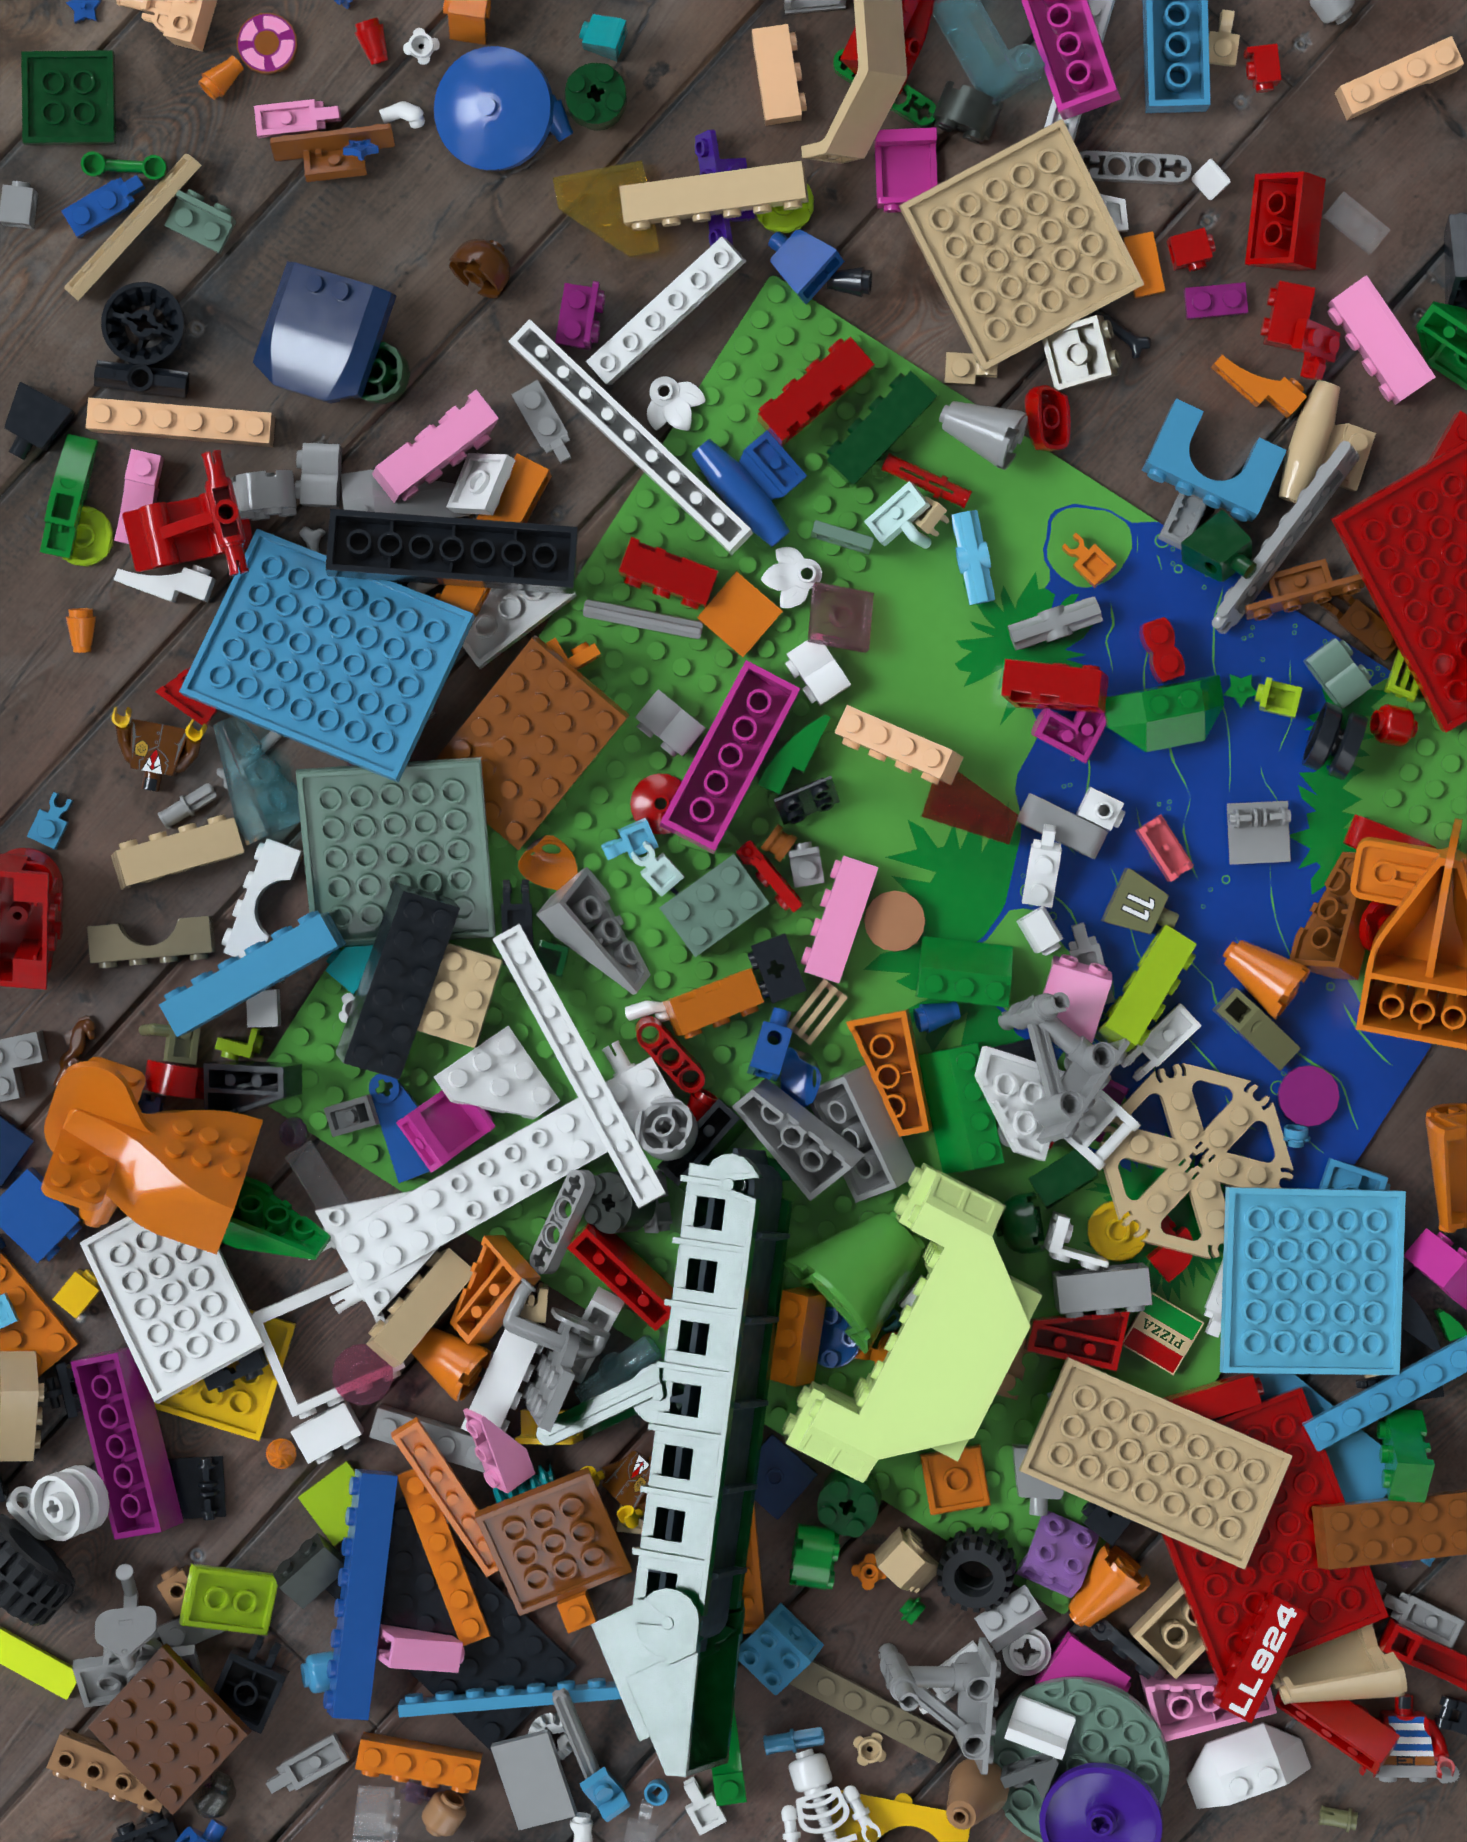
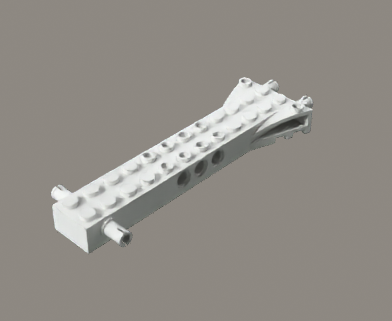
(396, 1233)

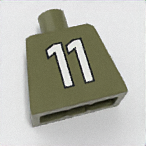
(1138, 905)

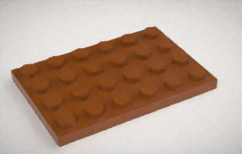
(534, 738)

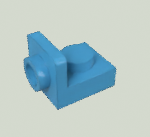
(605, 1794)

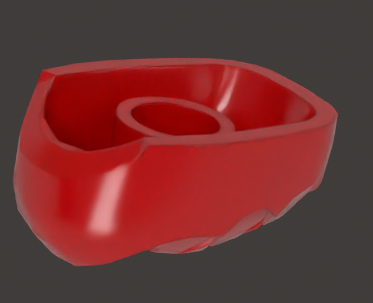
(1048, 418)

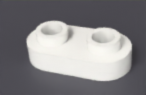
(24, 1515)

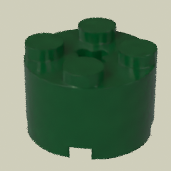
(605, 81)
(847, 1517)

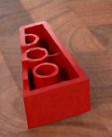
(814, 391)

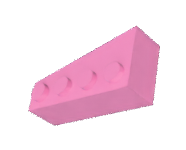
(436, 448)
(1187, 1706)

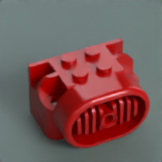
(29, 917)

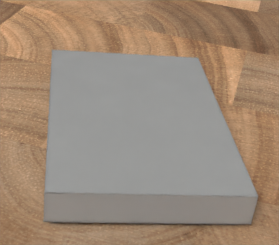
(534, 1779)

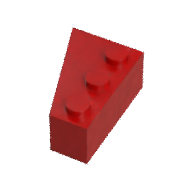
(1054, 686)

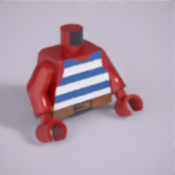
(1419, 1738)

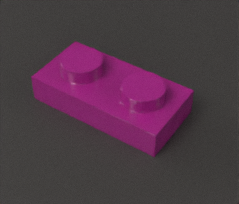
(1215, 301)

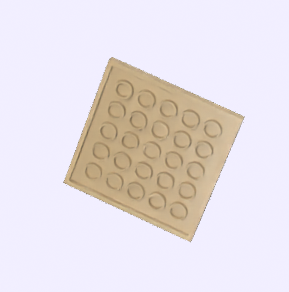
(1021, 244)

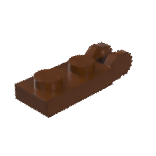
(1363, 626)

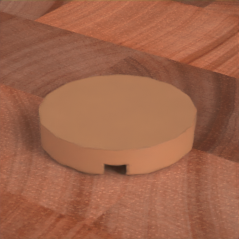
(894, 921)

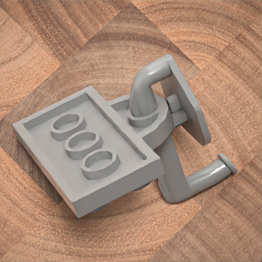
(554, 1368)
(127, 1645)

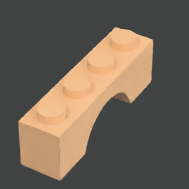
(1398, 77)

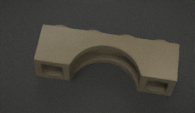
(114, 944)

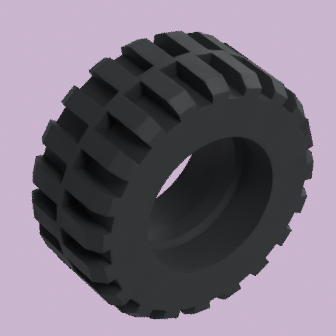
(31, 1575)

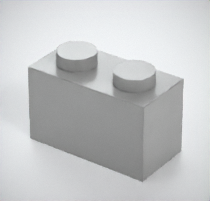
(1011, 1619)

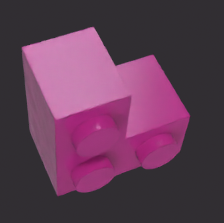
(1441, 1264)

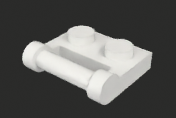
(1095, 1122)

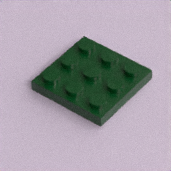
(68, 97)

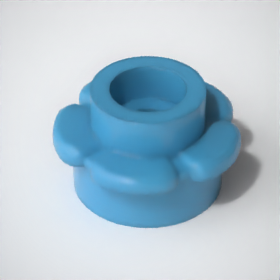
(1296, 1135)

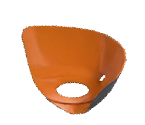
(547, 868)

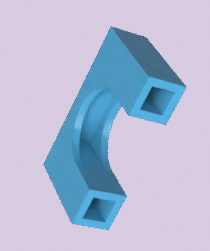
(1172, 463)

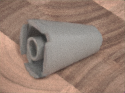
(986, 430)

